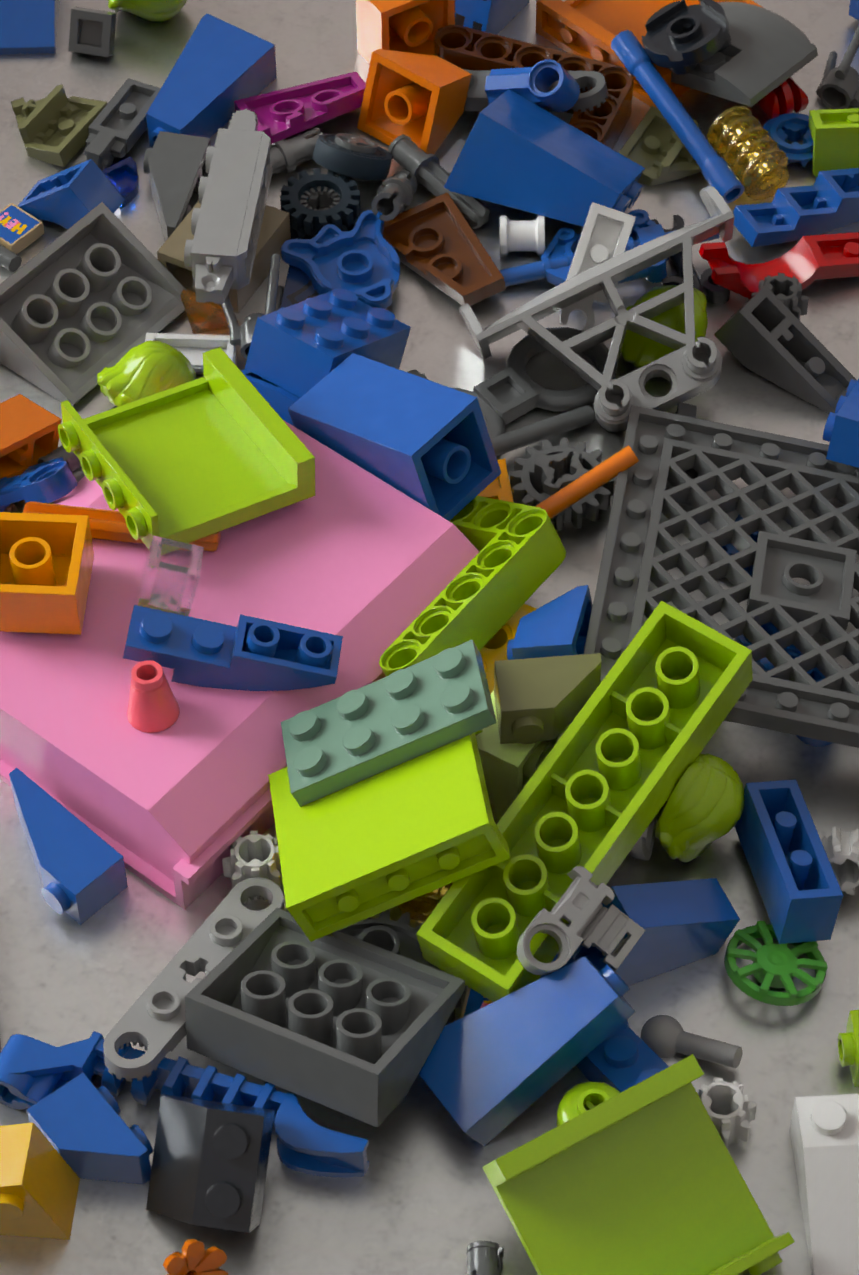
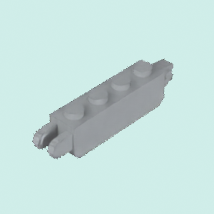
(230, 210)

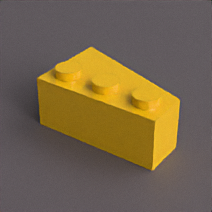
(35, 1185)

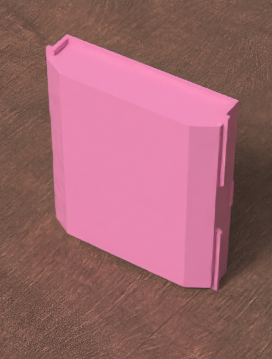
(176, 799)

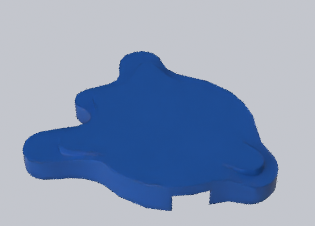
(349, 260)

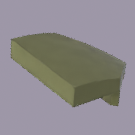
(56, 125)
(659, 151)

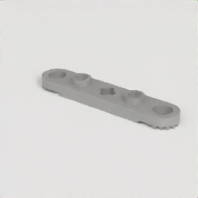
(159, 1013)

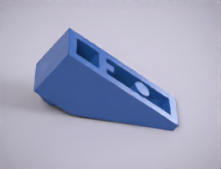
(72, 861)

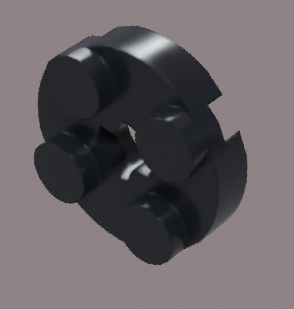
(705, 35)

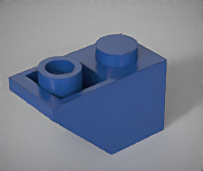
(91, 1135)

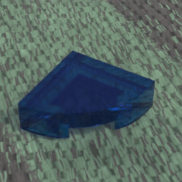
(124, 178)

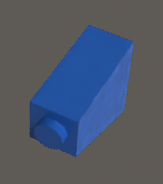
(680, 924)

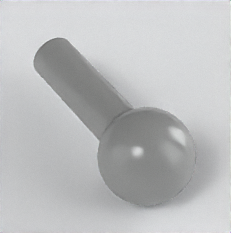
(668, 1038)

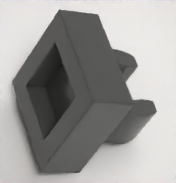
(92, 31)

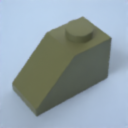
(542, 694)

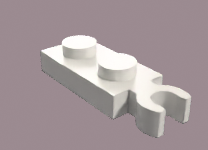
(601, 239)

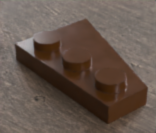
(444, 250)

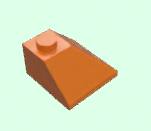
(412, 98)

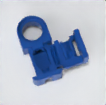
(38, 483)

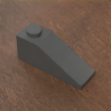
(175, 174)
(782, 350)

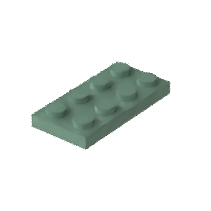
(387, 723)

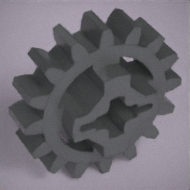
(554, 468)

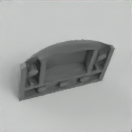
(759, 58)

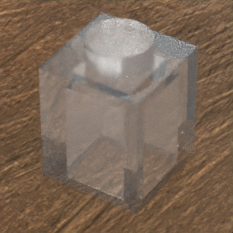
(170, 576)

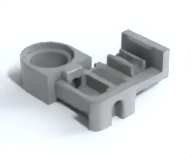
(587, 923)

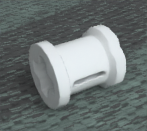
(522, 235)

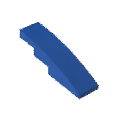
(802, 210)

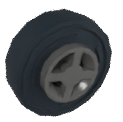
(352, 157)

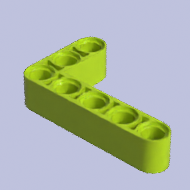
(513, 560)

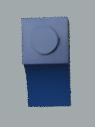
(71, 195)

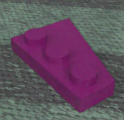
(304, 105)

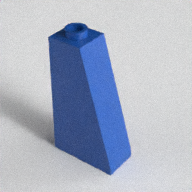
(210, 74)
(521, 1045)

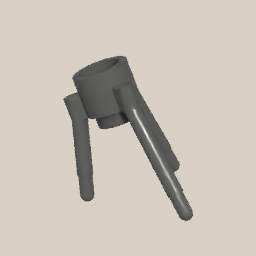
(841, 84)
(243, 334)

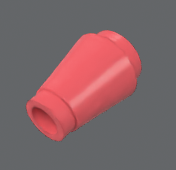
(151, 700)

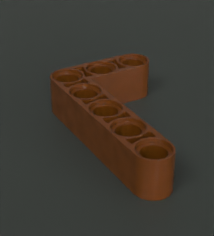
(487, 51)

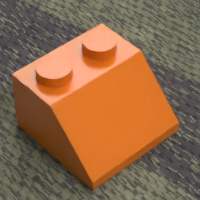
(401, 25)

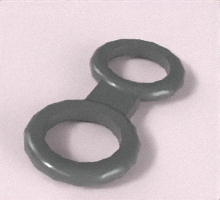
(515, 394)

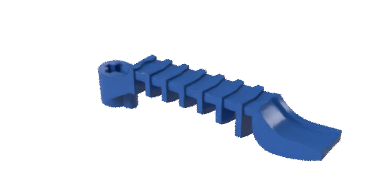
(37, 1069)

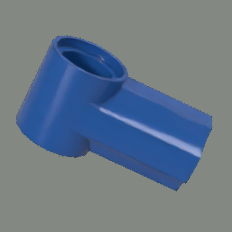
(534, 85)

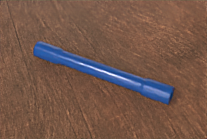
(713, 167)

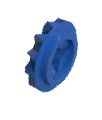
(793, 128)

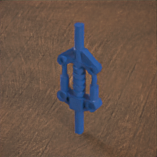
(560, 252)

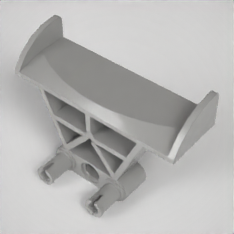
(689, 369)

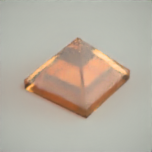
(203, 316)

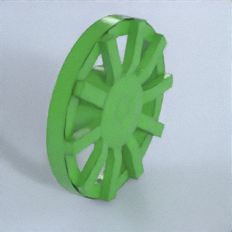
(774, 966)

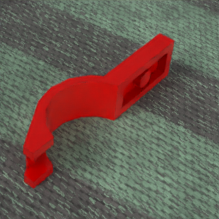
(810, 260)

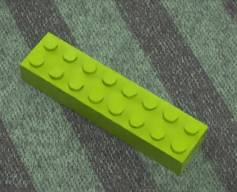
(590, 796)

